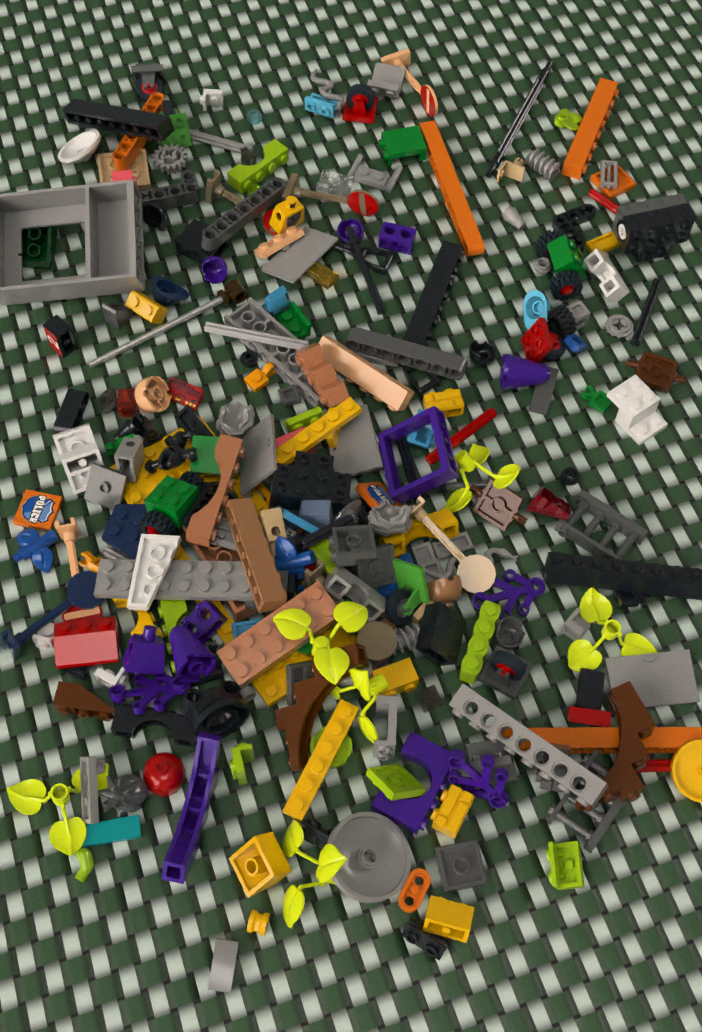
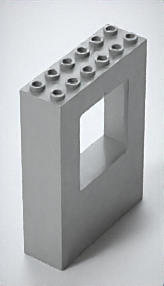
(112, 240)

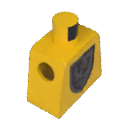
(287, 214)

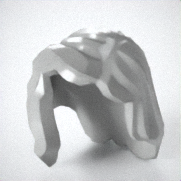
(235, 419)
(390, 519)

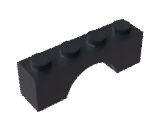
(129, 724)

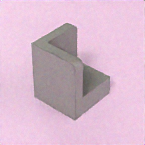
(575, 626)

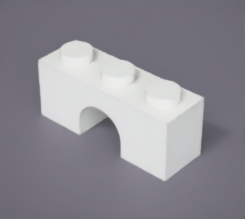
(602, 267)

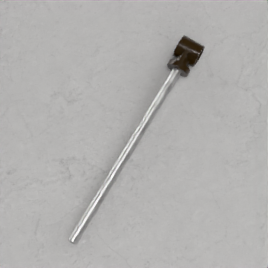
(233, 292)

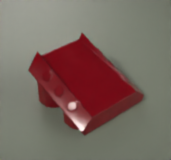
(546, 503)

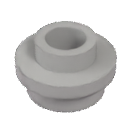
(542, 265)

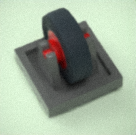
(148, 79)
(505, 672)

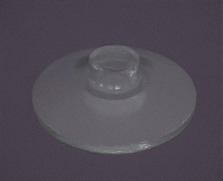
(352, 509)

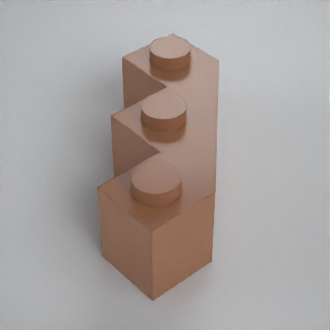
(321, 375)

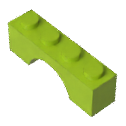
(244, 176)
(173, 613)

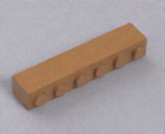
(255, 555)

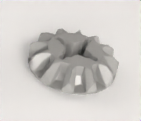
(625, 324)

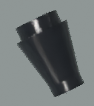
(129, 427)

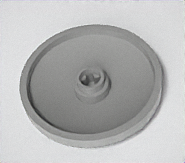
(375, 855)

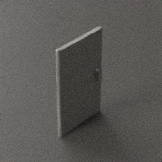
(299, 255)
(357, 446)
(259, 454)
(659, 680)

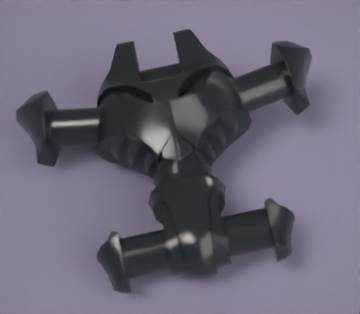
(175, 454)

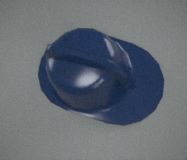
(167, 291)

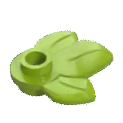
(567, 119)

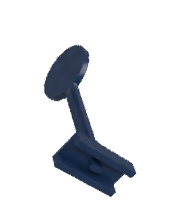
(80, 594)

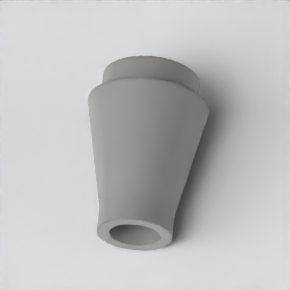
(512, 216)

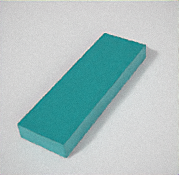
(113, 831)

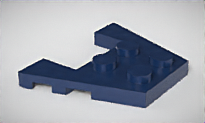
(123, 529)

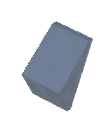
(317, 512)

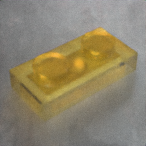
(322, 275)

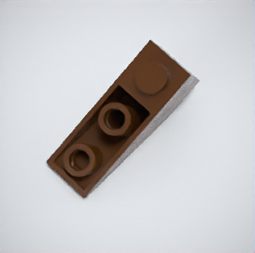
(75, 699)

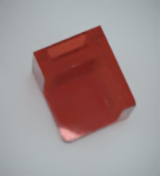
(126, 402)

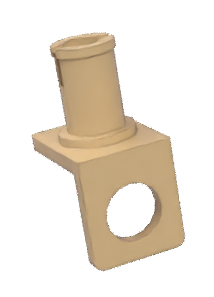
(512, 170)

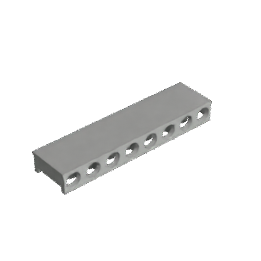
(254, 317)

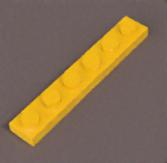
(318, 431)
(321, 760)

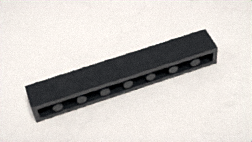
(119, 119)
(434, 294)
(623, 575)

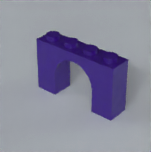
(412, 812)

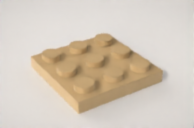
(139, 169)

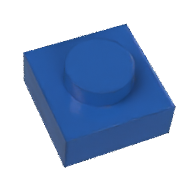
(574, 343)

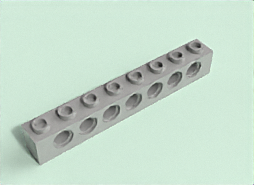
(594, 786)

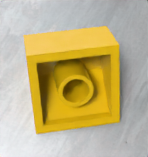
(260, 864)

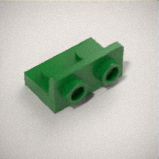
(295, 321)

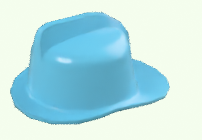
(535, 306)

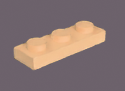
(278, 242)

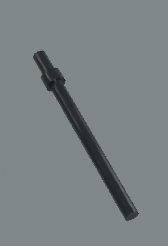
(354, 243)

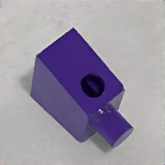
(145, 653)

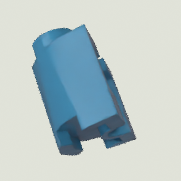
(276, 301)
(422, 437)

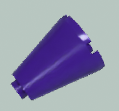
(521, 372)
(190, 655)

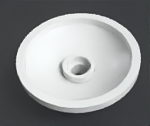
(80, 147)

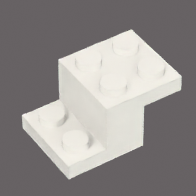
(637, 409)
(77, 453)

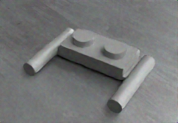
(373, 177)

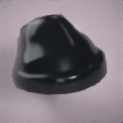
(154, 215)

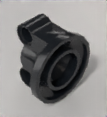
(215, 709)

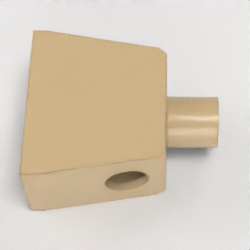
(272, 526)

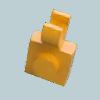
(259, 379)
(91, 562)

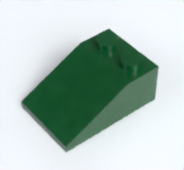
(38, 246)

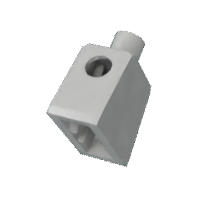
(130, 451)

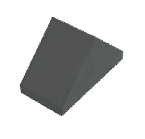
(116, 314)

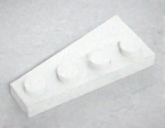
(150, 567)

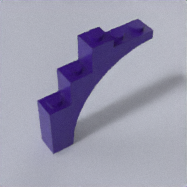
(195, 809)

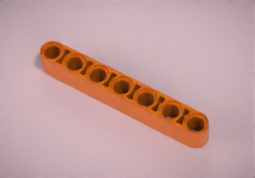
(131, 145)

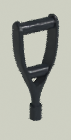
(371, 250)
(420, 391)

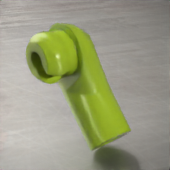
(86, 862)

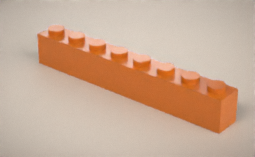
(589, 129)

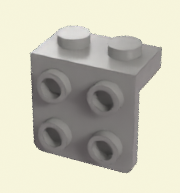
(387, 80)

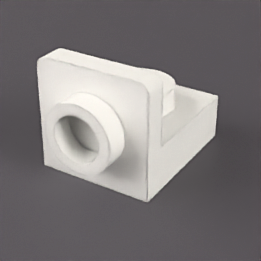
(211, 97)
(44, 637)
(109, 678)

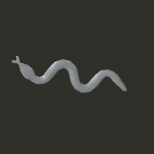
(324, 90)
(501, 552)

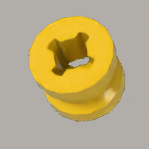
(258, 922)

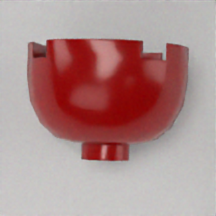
(164, 774)

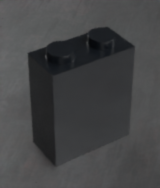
(190, 243)
(440, 634)

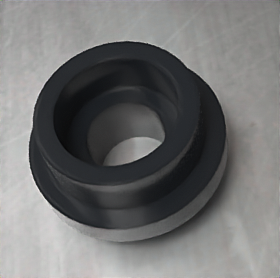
(249, 363)
(570, 471)

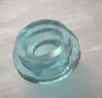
(254, 116)

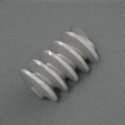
(542, 165)
(406, 637)

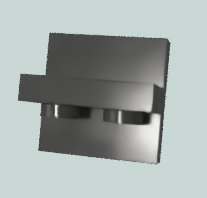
(378, 570)
(502, 758)

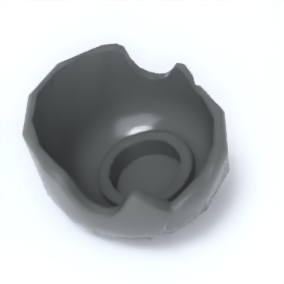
(509, 632)

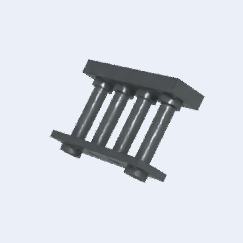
(603, 513)
(602, 819)

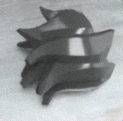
(124, 794)

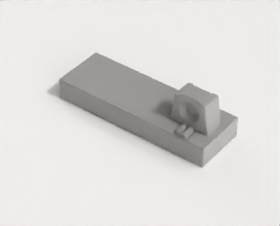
(89, 769)

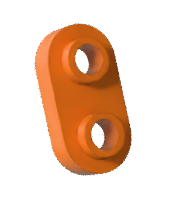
(414, 891)

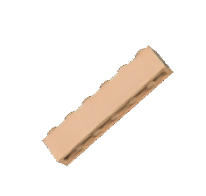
(366, 375)

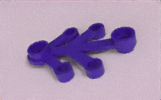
(512, 593)
(153, 688)
(497, 796)

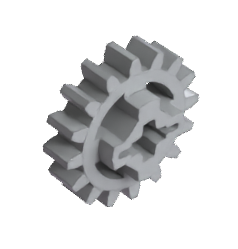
(170, 158)

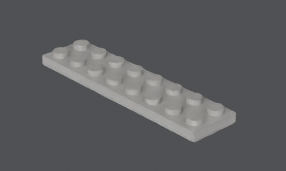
(181, 582)

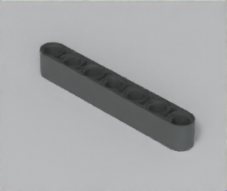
(242, 214)
(406, 353)

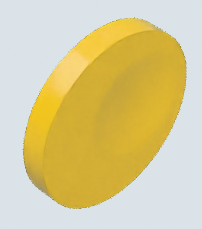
(687, 770)

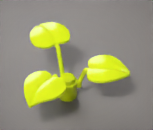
(468, 462)
(598, 608)
(329, 662)
(367, 689)
(64, 835)
(329, 864)

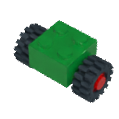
(566, 263)
(169, 503)

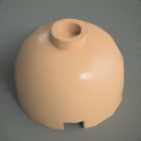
(152, 394)

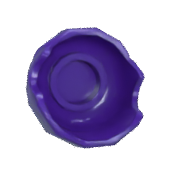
(357, 227)
(214, 269)

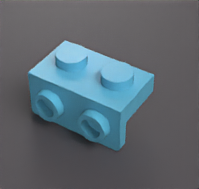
(321, 105)

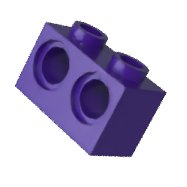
(397, 238)
(205, 627)

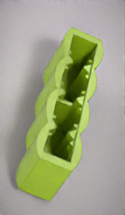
(480, 642)

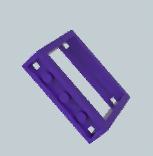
(445, 474)

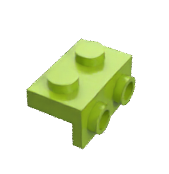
(303, 419)
(241, 754)
(565, 865)

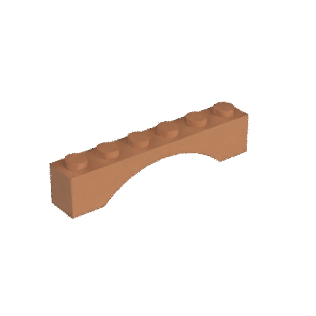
(203, 523)

